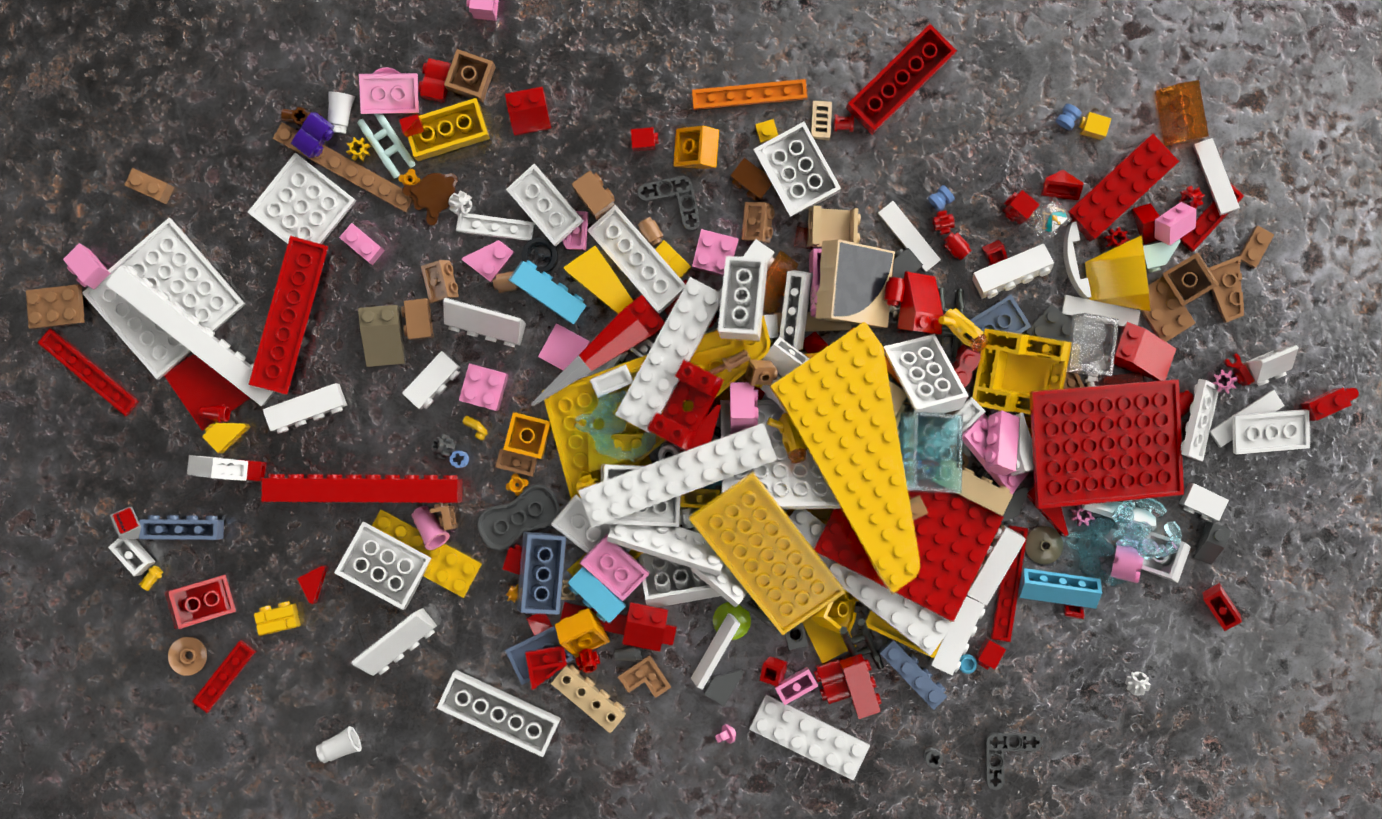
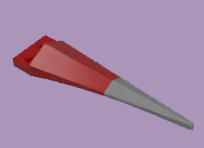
(628, 329)

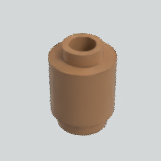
(650, 231)
(502, 283)

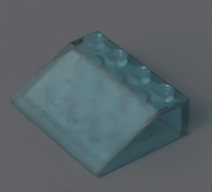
(932, 451)

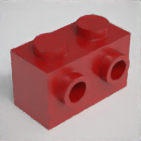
(1020, 207)

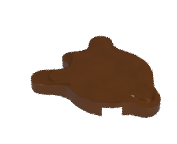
(432, 194)

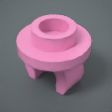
(728, 734)

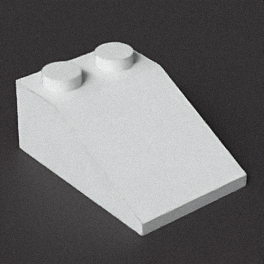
(1272, 364)

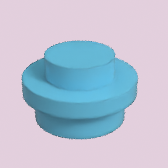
(968, 664)

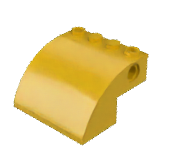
(1016, 365)

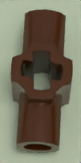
(293, 115)

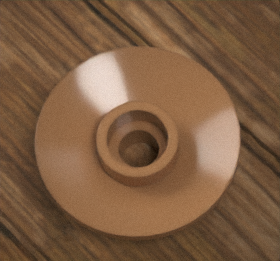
(178, 656)

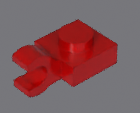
(1240, 371)

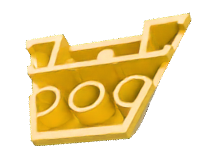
(1120, 276)

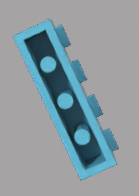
(547, 292)
(1060, 588)

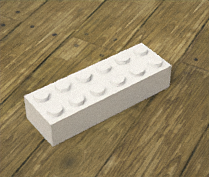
(498, 713)

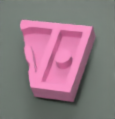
(578, 238)
(489, 259)

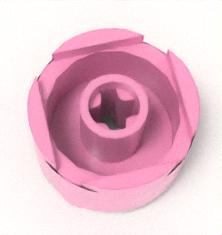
(1126, 564)

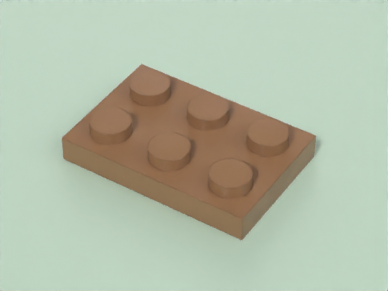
(55, 306)
(1166, 313)

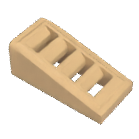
(816, 134)

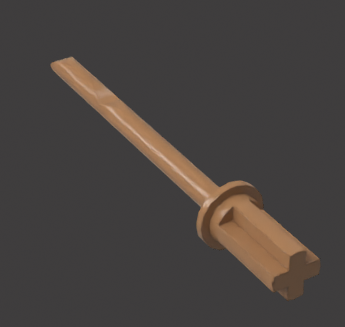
(732, 362)

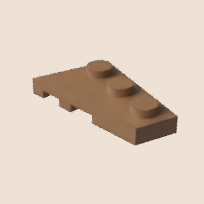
(1228, 292)

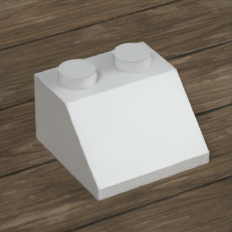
(1170, 566)

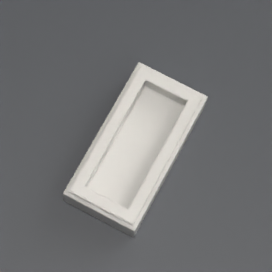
(611, 380)

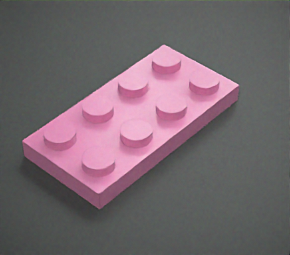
(975, 440)

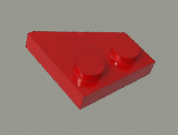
(544, 663)

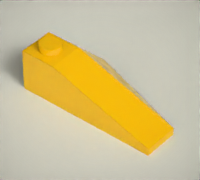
(837, 614)

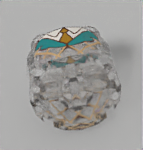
(1048, 218)

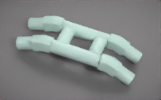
(384, 154)

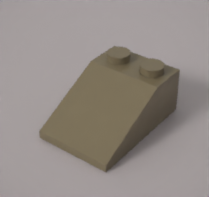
(382, 335)

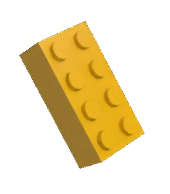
(449, 130)

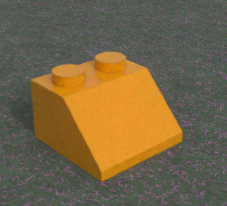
(696, 147)
(581, 632)

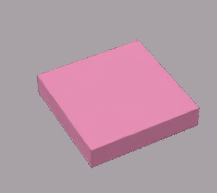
(562, 347)

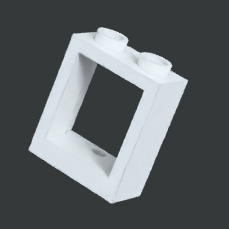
(217, 467)

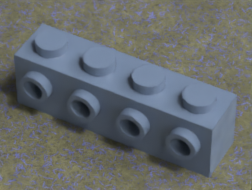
(176, 528)
(916, 677)

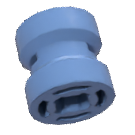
(1069, 115)
(940, 199)

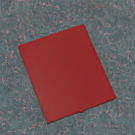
(203, 386)

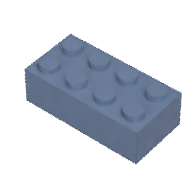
(541, 573)

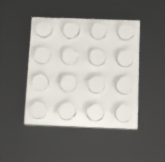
(301, 203)

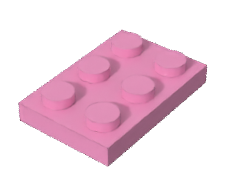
(388, 93)
(614, 568)

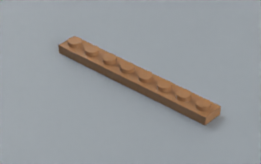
(350, 171)

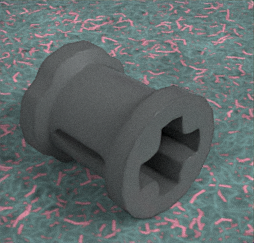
(938, 756)

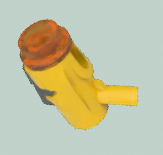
(964, 329)
(791, 439)

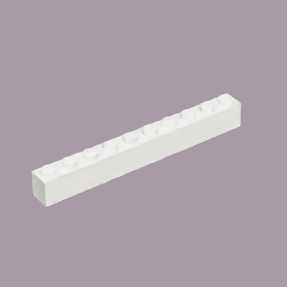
(186, 331)

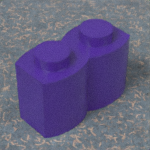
(313, 135)

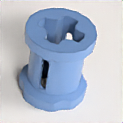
(455, 455)

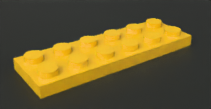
(447, 565)

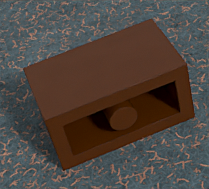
(751, 179)

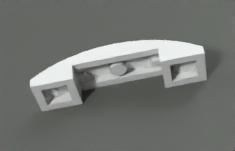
(1080, 285)

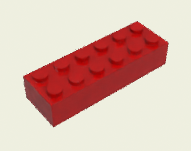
(901, 79)
(1122, 187)

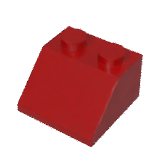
(528, 111)
(645, 627)

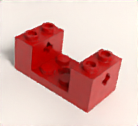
(676, 423)

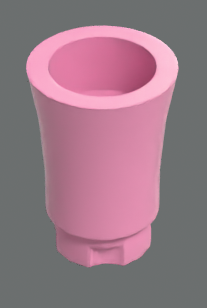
(429, 528)

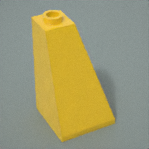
(599, 279)

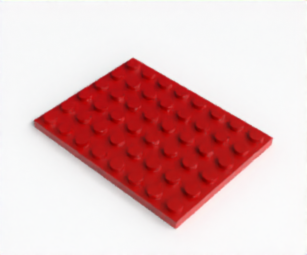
(1106, 443)
(949, 544)

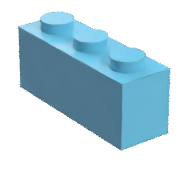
(596, 595)

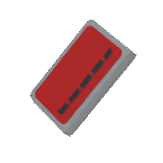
(126, 524)

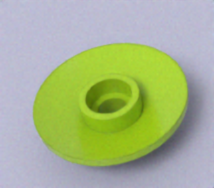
(741, 614)

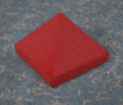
(1074, 612)

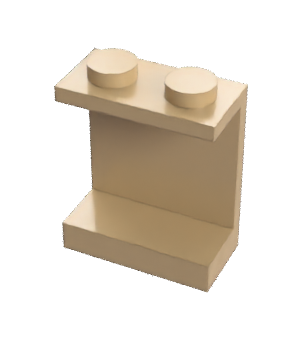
(832, 225)

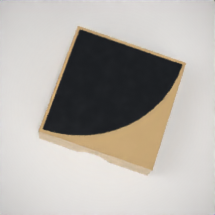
(854, 283)

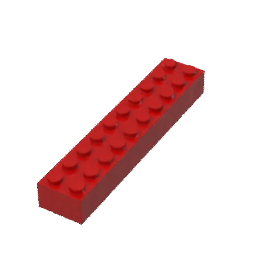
(358, 489)

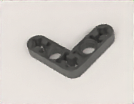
(681, 195)
(998, 750)

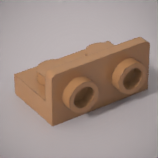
(758, 221)
(439, 280)
(448, 517)

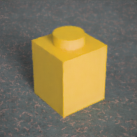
(1094, 125)

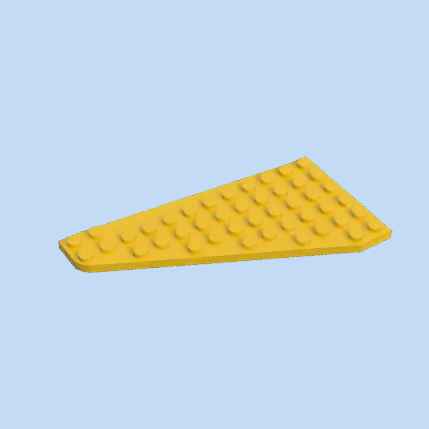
(581, 399)
(850, 428)

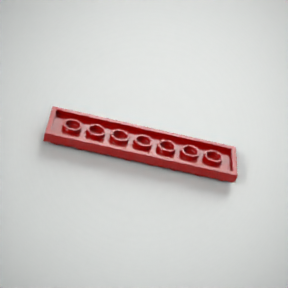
(288, 315)

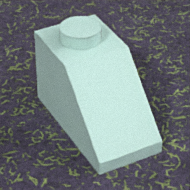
(1158, 255)

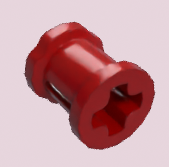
(843, 123)

